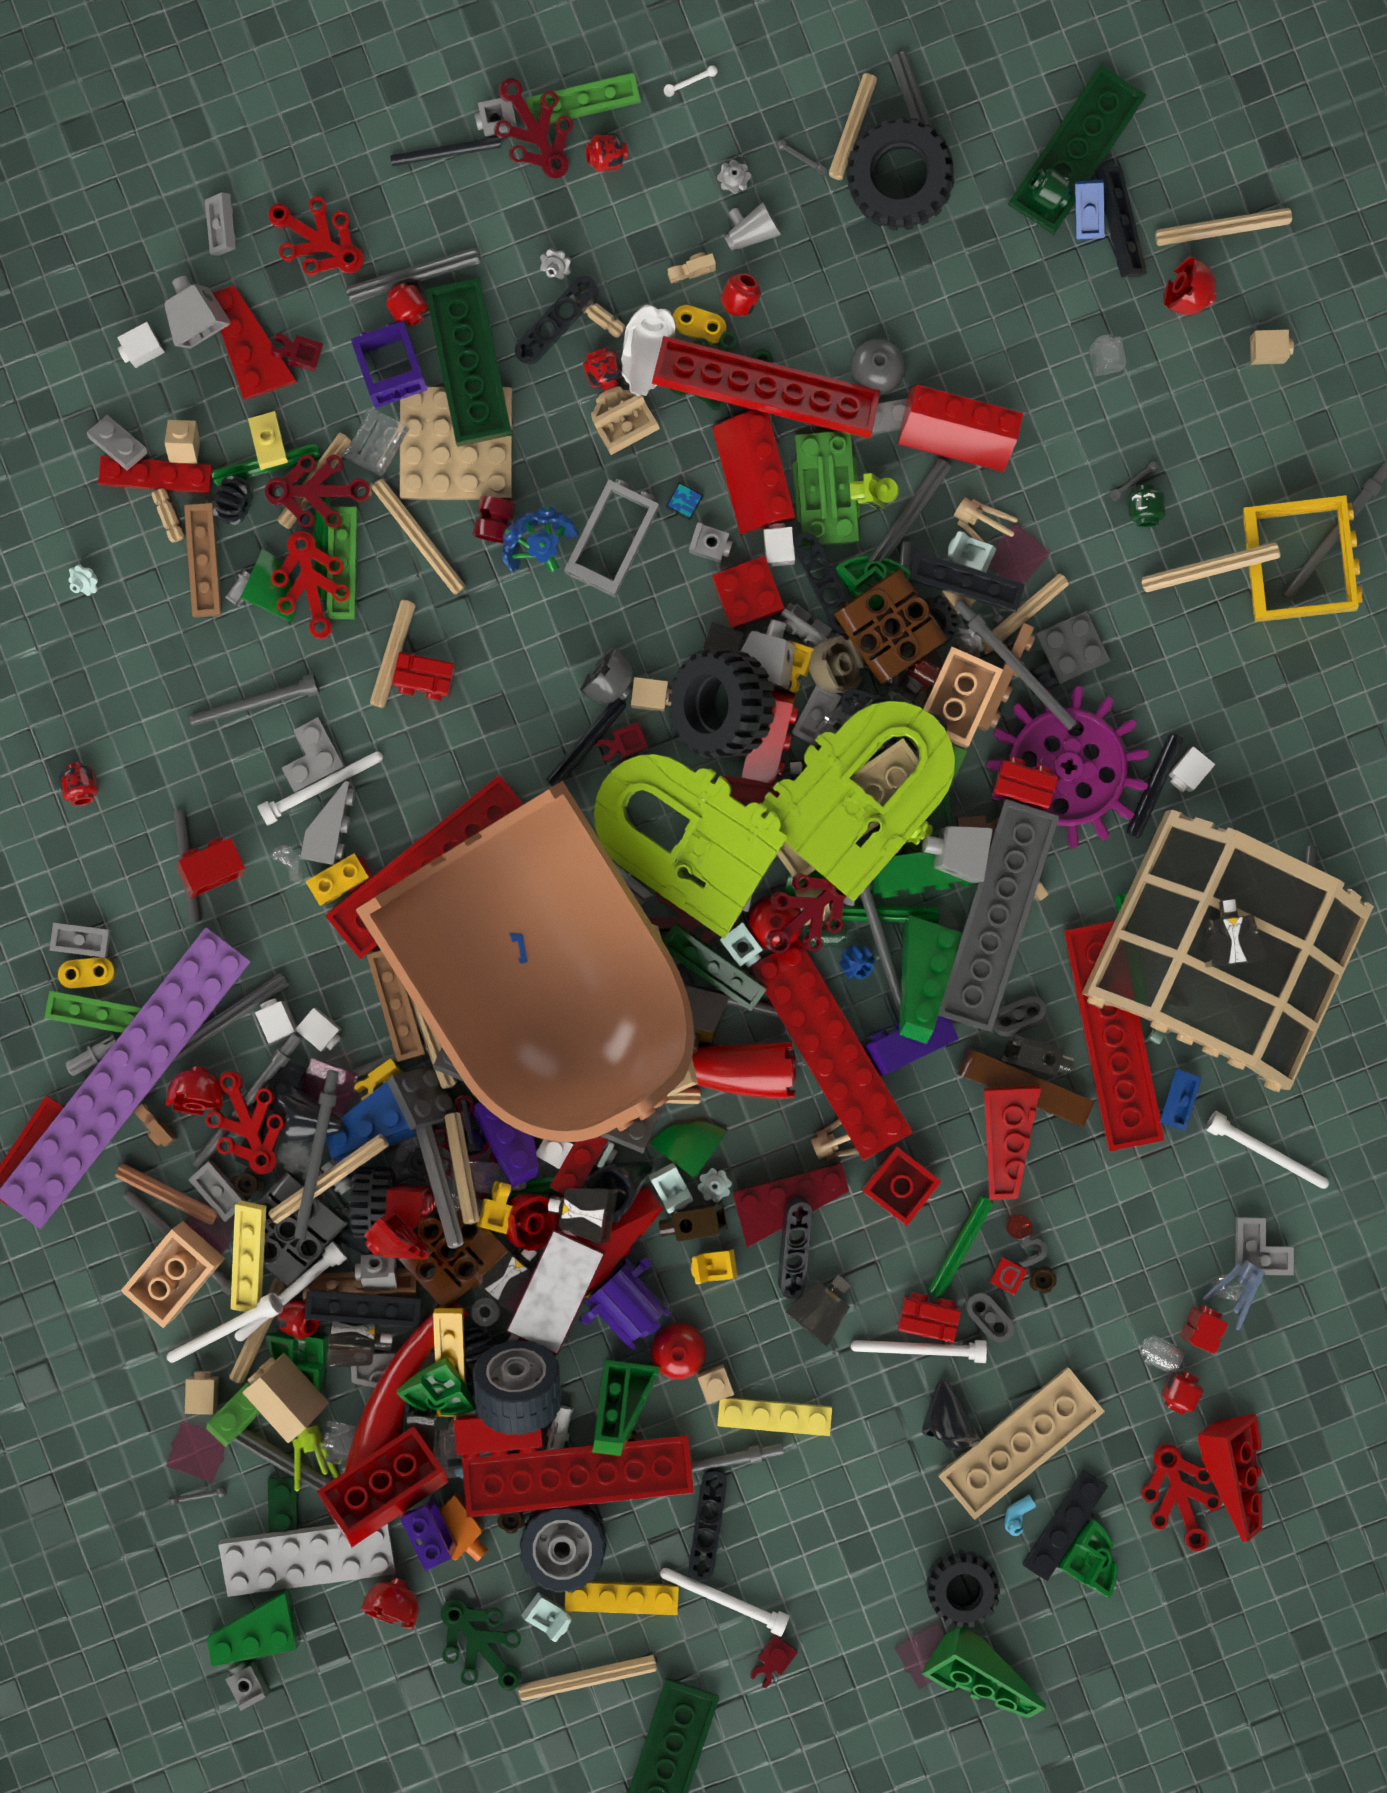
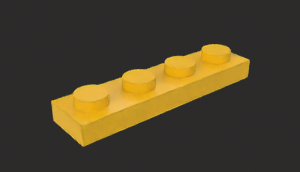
(450, 1340)
(624, 1598)

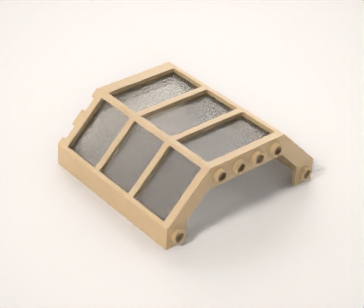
(1247, 1011)

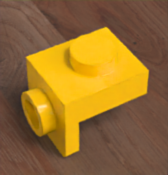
(714, 1266)

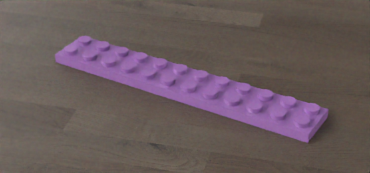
(123, 1078)

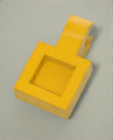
(378, 1077)
(495, 1212)

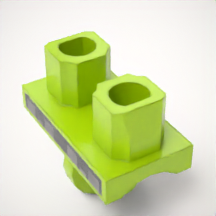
(874, 491)

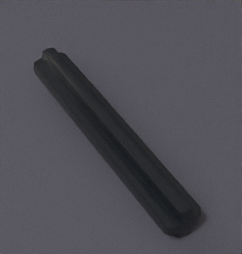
(586, 742)
(1155, 785)

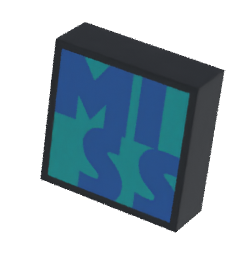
(684, 501)

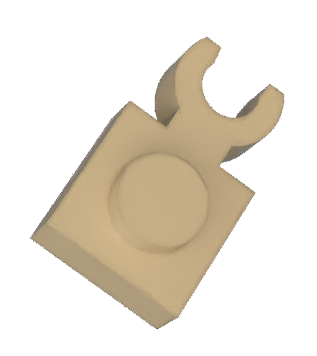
(697, 266)

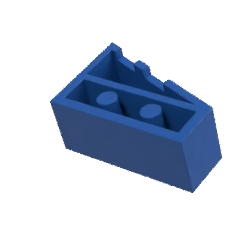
(372, 1116)

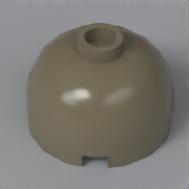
(836, 665)

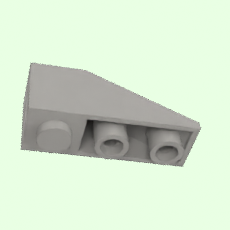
(325, 833)

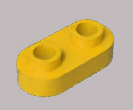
(698, 325)
(86, 973)

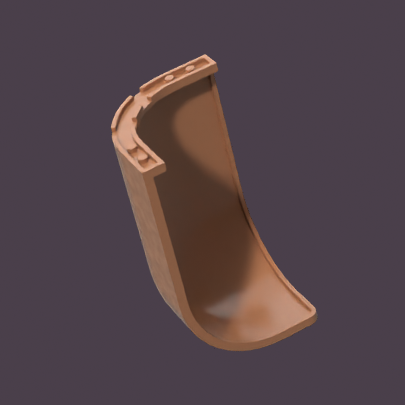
(594, 1015)

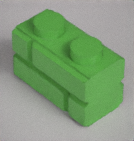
(232, 1418)

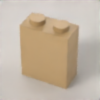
(285, 1396)

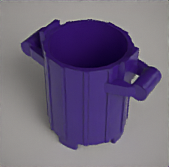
(626, 1304)

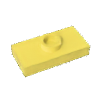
(268, 440)

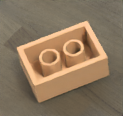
(962, 694)
(172, 1274)

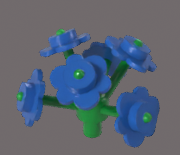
(539, 545)

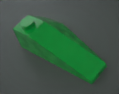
(974, 1666)

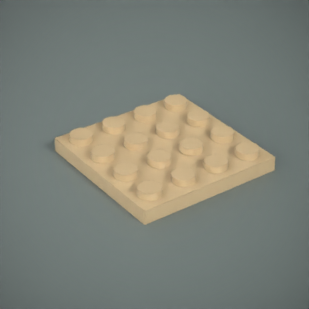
(440, 470)

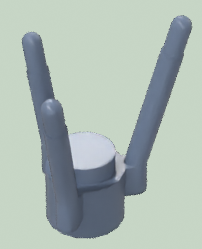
(1251, 1278)

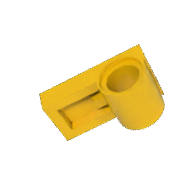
(337, 880)

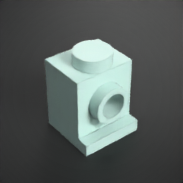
(738, 935)

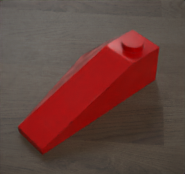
(623, 1234)
(395, 1239)
(1230, 1458)

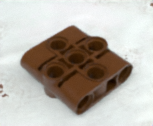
(922, 638)
(441, 1284)

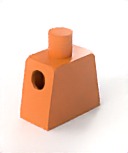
(463, 1529)

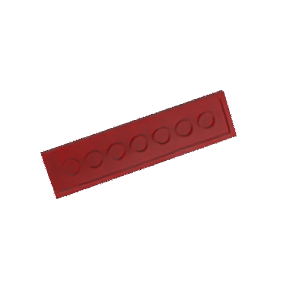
(766, 387)
(470, 818)
(832, 1050)
(1114, 1052)
(576, 1477)

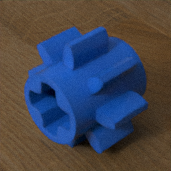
(857, 962)

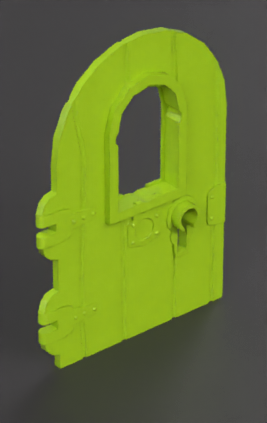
(830, 812)
(722, 843)

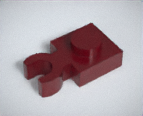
(302, 352)
(627, 741)
(775, 1657)

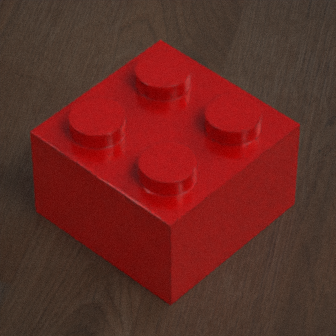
(747, 593)
(210, 867)
(900, 1185)

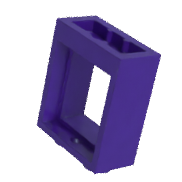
(397, 386)
(429, 1525)

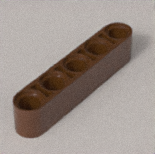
(1051, 1099)

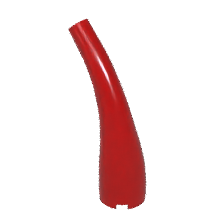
(747, 1069)
(385, 1409)

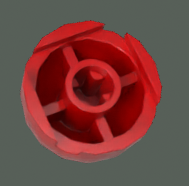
(1192, 288)
(765, 918)
(194, 1092)
(530, 1221)
(678, 1350)
(392, 1603)

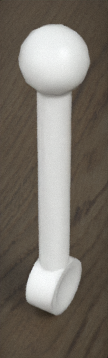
(669, 89)

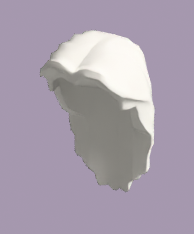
(642, 346)

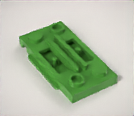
(822, 487)

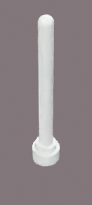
(273, 810)
(1220, 1125)
(332, 1256)
(269, 1306)
(974, 1351)
(774, 1621)

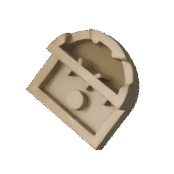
(622, 418)

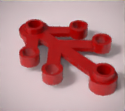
(319, 241)
(309, 579)
(249, 1125)
(1178, 1492)

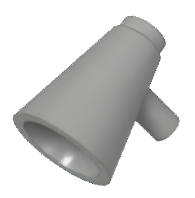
(752, 229)

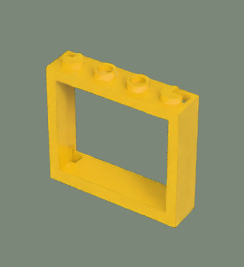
(1347, 541)

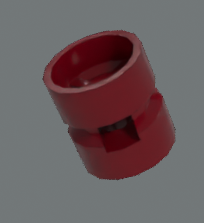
(493, 518)

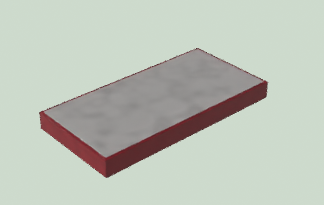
(556, 1291)

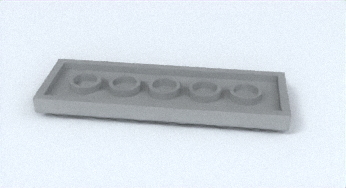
(302, 1559)

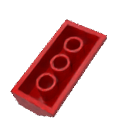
(959, 428)
(753, 471)
(411, 1202)
(382, 1486)

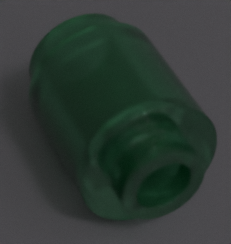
(831, 939)

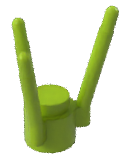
(310, 1441)

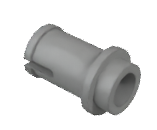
(238, 588)
(344, 1184)

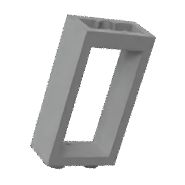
(592, 578)

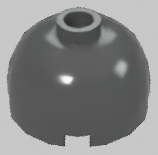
(878, 365)
(609, 678)

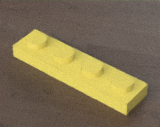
(248, 1255)
(774, 1416)

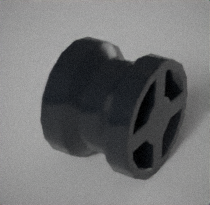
(1043, 675)

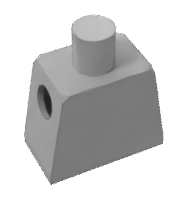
(193, 313)
(773, 653)
(960, 851)

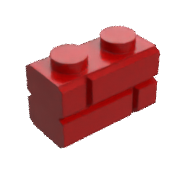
(423, 676)
(1025, 784)
(928, 1317)
(1204, 1328)

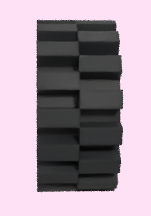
(944, 611)

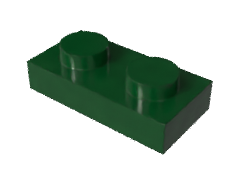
(282, 1504)

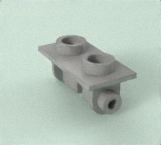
(797, 625)

